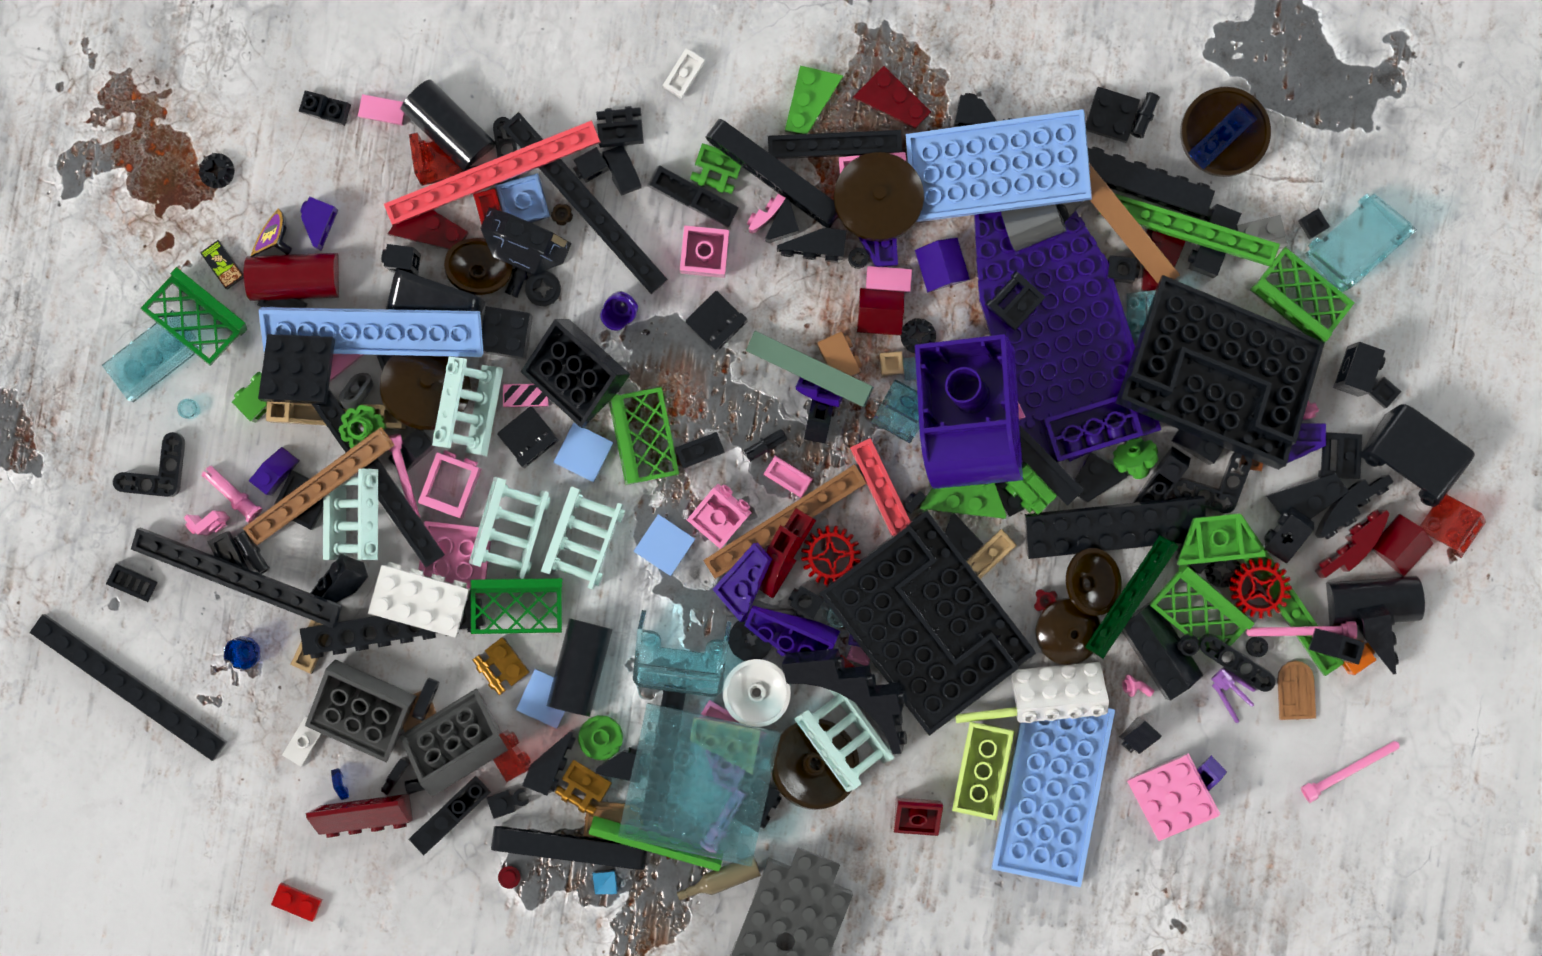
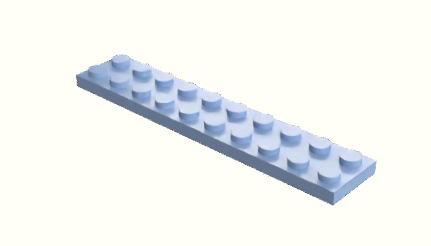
(381, 330)

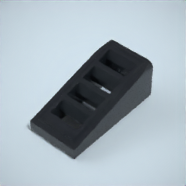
(117, 568)

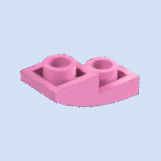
(761, 219)

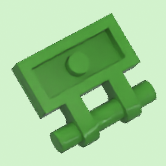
(716, 161)

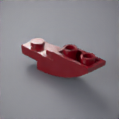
(1361, 540)
(783, 549)

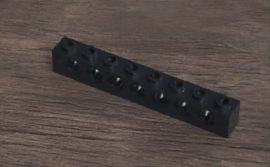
(312, 636)

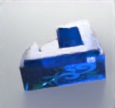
(338, 786)

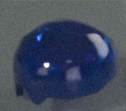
(242, 652)

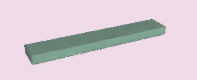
(809, 368)

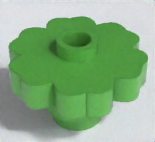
(352, 421)
(1136, 457)

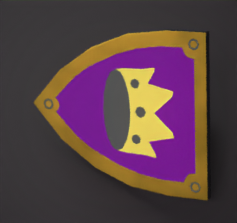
(272, 235)

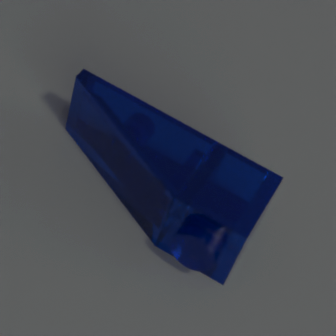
(1222, 136)

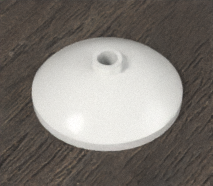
(760, 709)

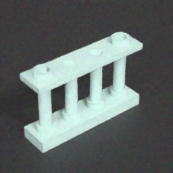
(484, 407)
(566, 521)
(367, 525)
(487, 533)
(836, 758)

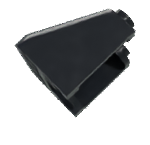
(419, 293)
(1418, 452)

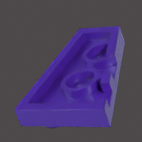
(743, 581)

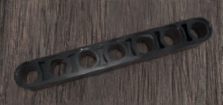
(772, 172)
(567, 847)

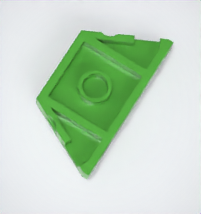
(970, 500)
(1219, 540)

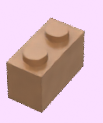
(837, 354)

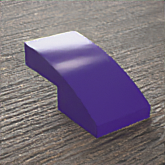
(818, 393)

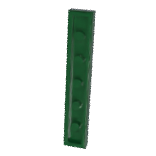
(1131, 596)

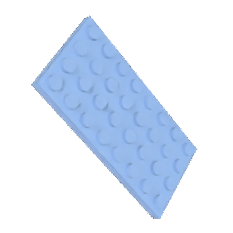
(1002, 165)
(1052, 798)

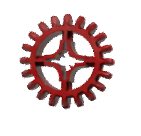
(815, 557)
(1269, 581)

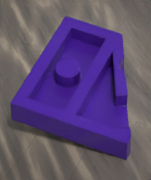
(881, 253)
(1310, 438)

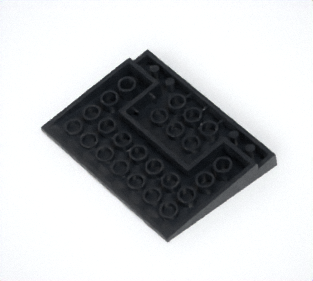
(1221, 373)
(928, 622)

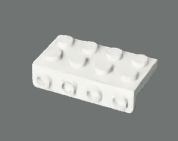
(419, 599)
(1060, 692)

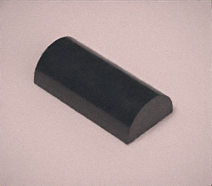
(447, 124)
(1399, 595)
(579, 667)

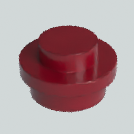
(509, 877)

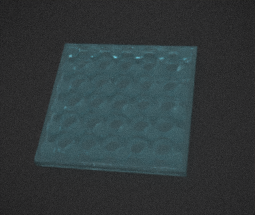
(699, 784)

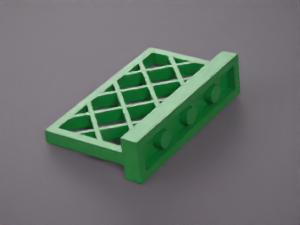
(205, 301)
(516, 586)

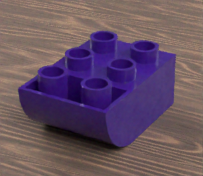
(968, 411)

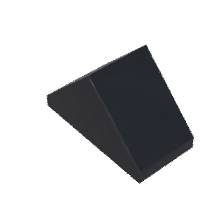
(783, 225)

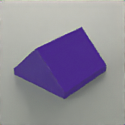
(942, 264)

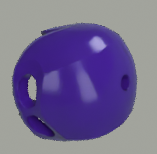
(614, 314)

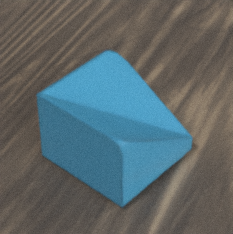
(605, 882)

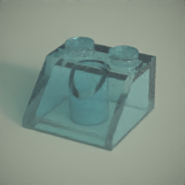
(899, 412)

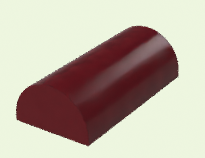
(291, 276)

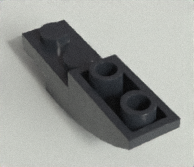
(1344, 509)
(449, 815)

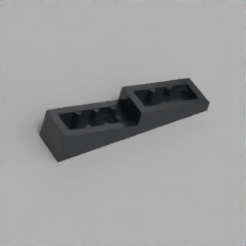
(692, 196)

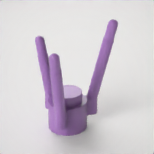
(1224, 680)

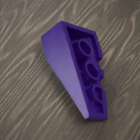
(790, 632)

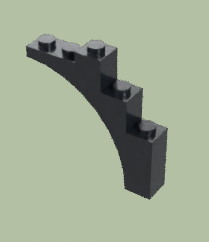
(828, 670)

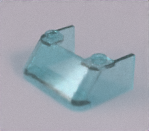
(679, 669)

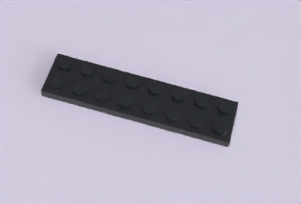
(1111, 526)

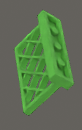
(1289, 309)
(624, 441)
(1209, 594)

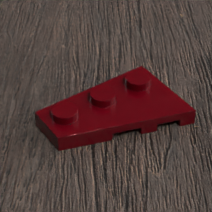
(1170, 247)

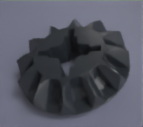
(224, 176)
(535, 281)
(909, 330)
(1214, 576)

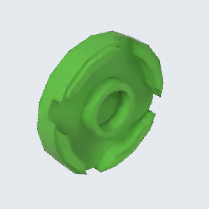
(600, 737)

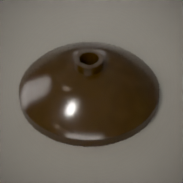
(472, 258)
(1101, 581)
(1055, 630)

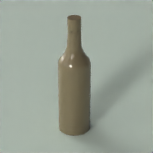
(718, 881)

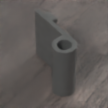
(1032, 225)

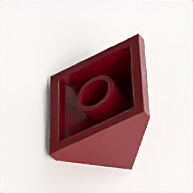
(880, 312)
(1402, 544)
(917, 816)

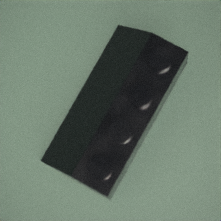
(1157, 648)

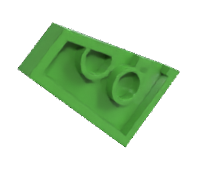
(809, 98)

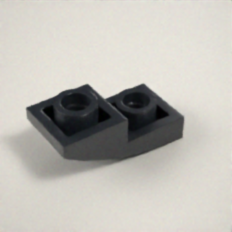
(324, 108)
(622, 170)

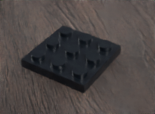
(296, 369)

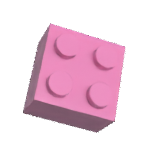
(704, 251)

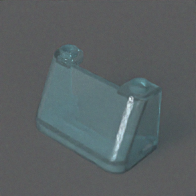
(1359, 242)

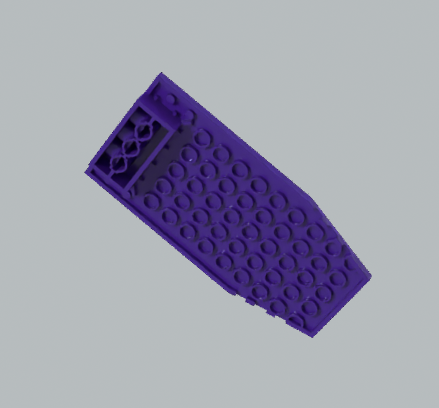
(1072, 344)

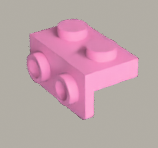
(212, 522)

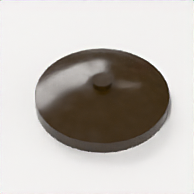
(1208, 112)
(878, 196)
(414, 387)
(803, 773)

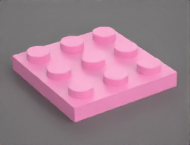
(457, 544)
(1173, 797)

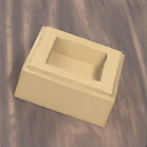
(891, 363)

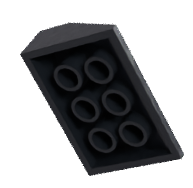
(574, 371)

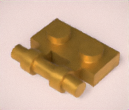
(506, 661)
(586, 781)

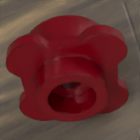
(1041, 595)

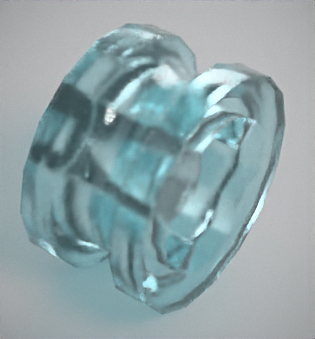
(194, 414)

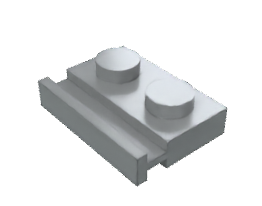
(1267, 228)

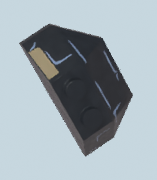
(522, 242)

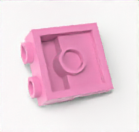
(719, 515)

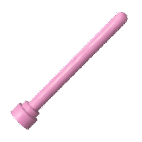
(402, 472)
(1348, 629)
(1313, 790)

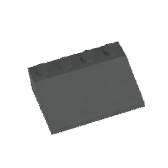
(360, 710)
(453, 743)

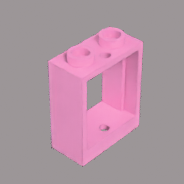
(468, 464)

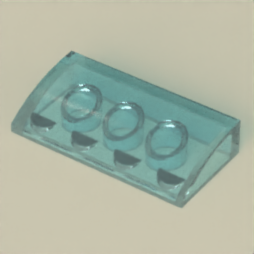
(149, 359)

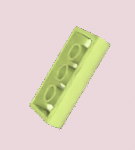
(983, 770)

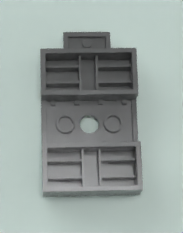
(796, 902)

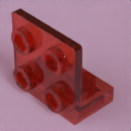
(430, 161)
(1453, 524)
(512, 761)

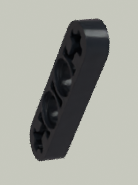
(1236, 663)

